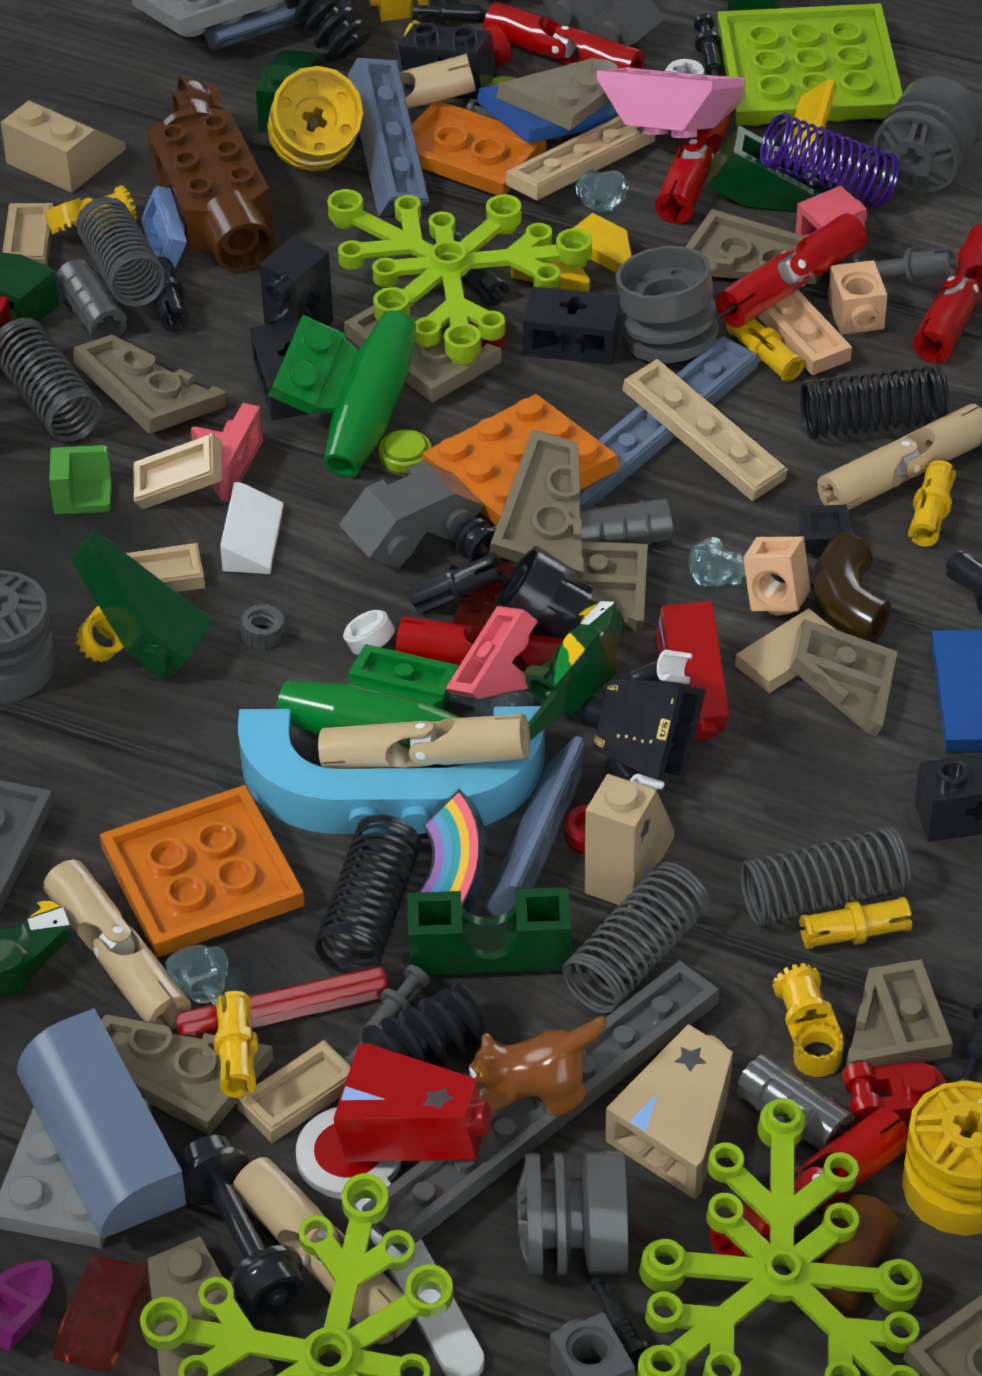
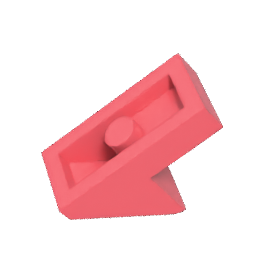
(239, 446)
(488, 664)

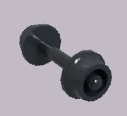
(268, 1276)

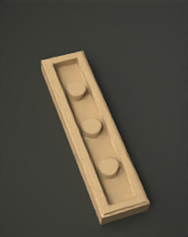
(576, 157)
(705, 430)

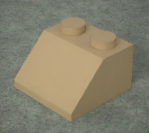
(56, 146)

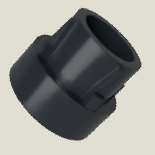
(547, 592)

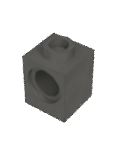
(589, 1340)

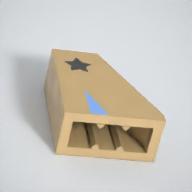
(623, 838)
(674, 1110)

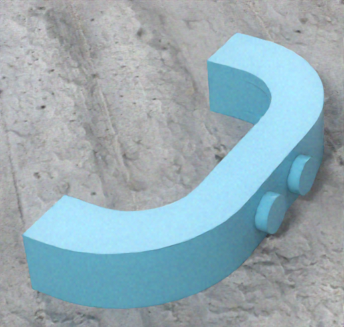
(340, 798)

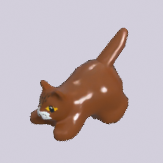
(539, 1067)

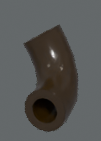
(841, 590)

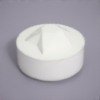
(368, 628)

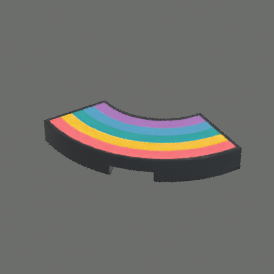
(457, 849)

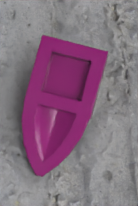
(21, 1299)

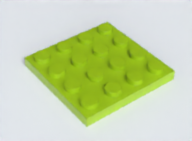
(798, 48)

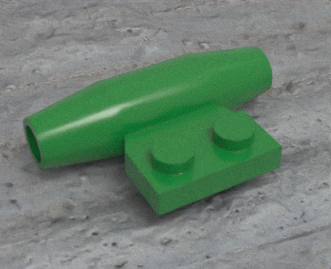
(358, 387)
(380, 690)

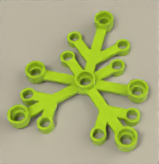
(449, 262)
(782, 1210)
(349, 1268)

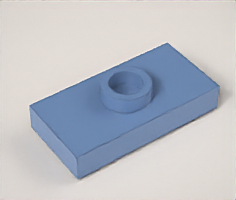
(163, 225)

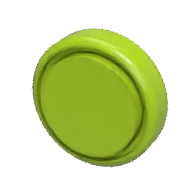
(402, 450)

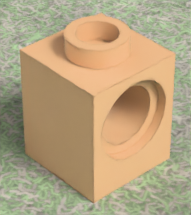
(857, 297)
(781, 557)

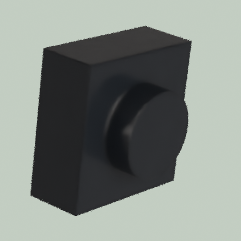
(821, 523)

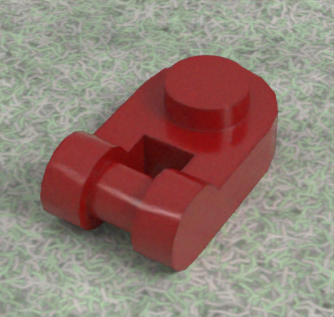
(902, 1082)

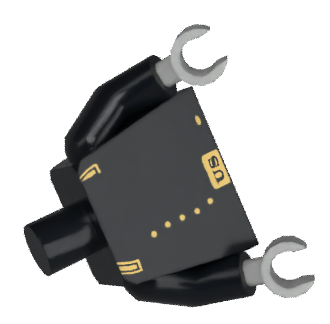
(647, 721)

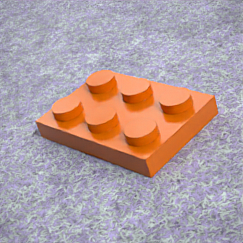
(470, 147)

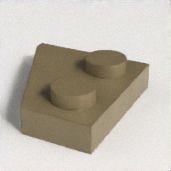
(618, 576)
(846, 672)
(899, 1018)

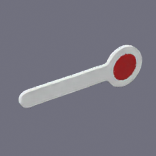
(326, 1171)

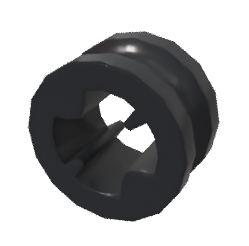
(475, 539)

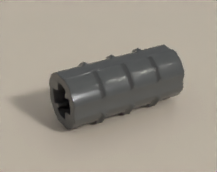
(91, 299)
(628, 523)
(767, 1081)

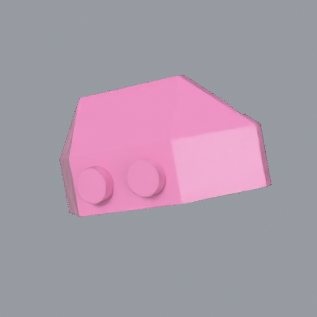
(671, 99)

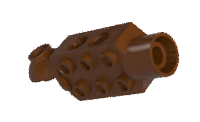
(212, 178)

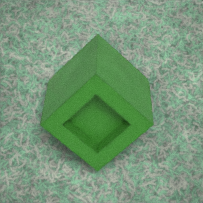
(80, 479)

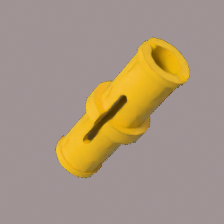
(774, 354)
(932, 503)
(855, 922)
(235, 1044)

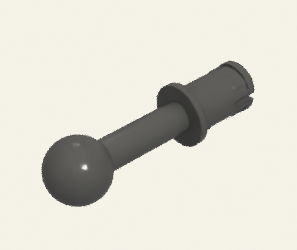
(917, 264)

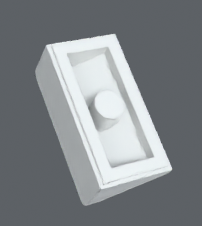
(250, 531)

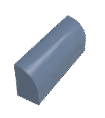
(100, 1125)

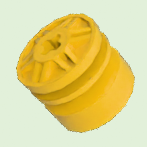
(320, 95)
(946, 1158)

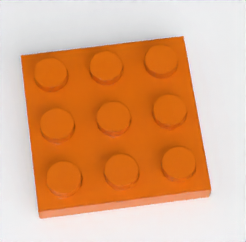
(492, 450)
(201, 870)

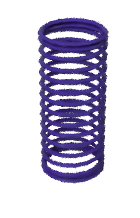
(870, 175)

